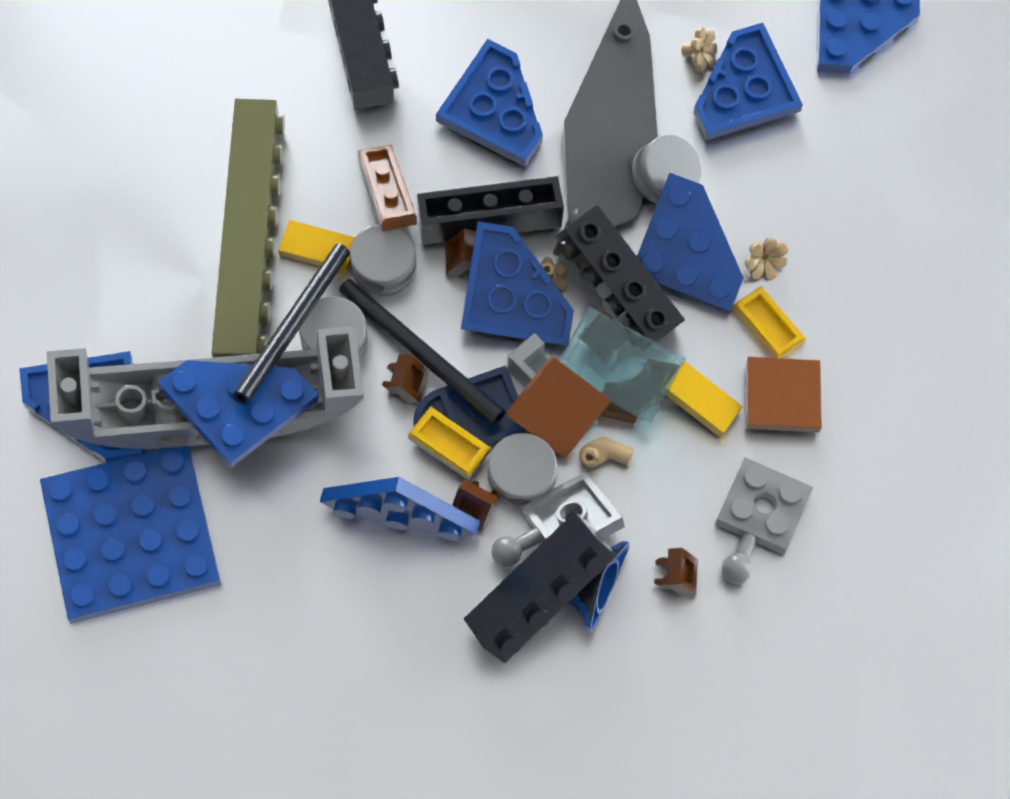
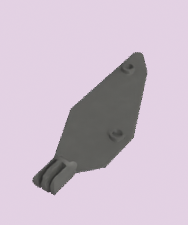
(611, 121)

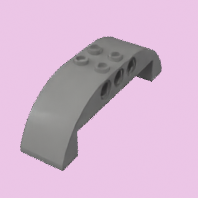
(128, 410)

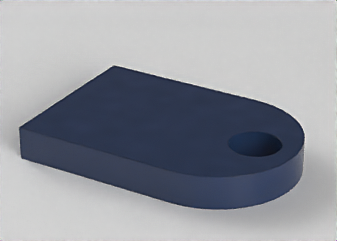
(497, 386)

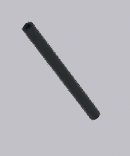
(290, 325)
(423, 352)

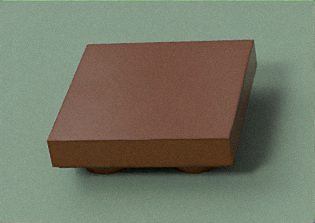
(783, 394)
(558, 406)

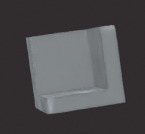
(526, 360)

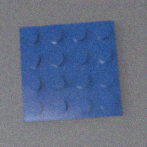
(129, 533)

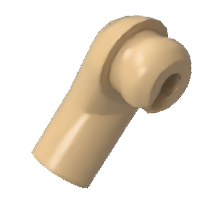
(604, 450)

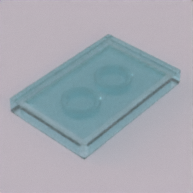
(622, 364)

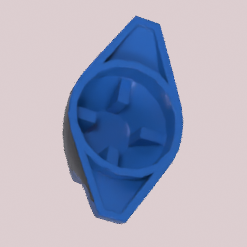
(594, 595)

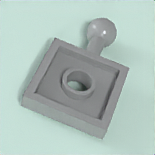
(549, 511)
(767, 529)

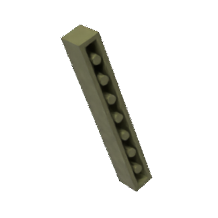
(247, 229)

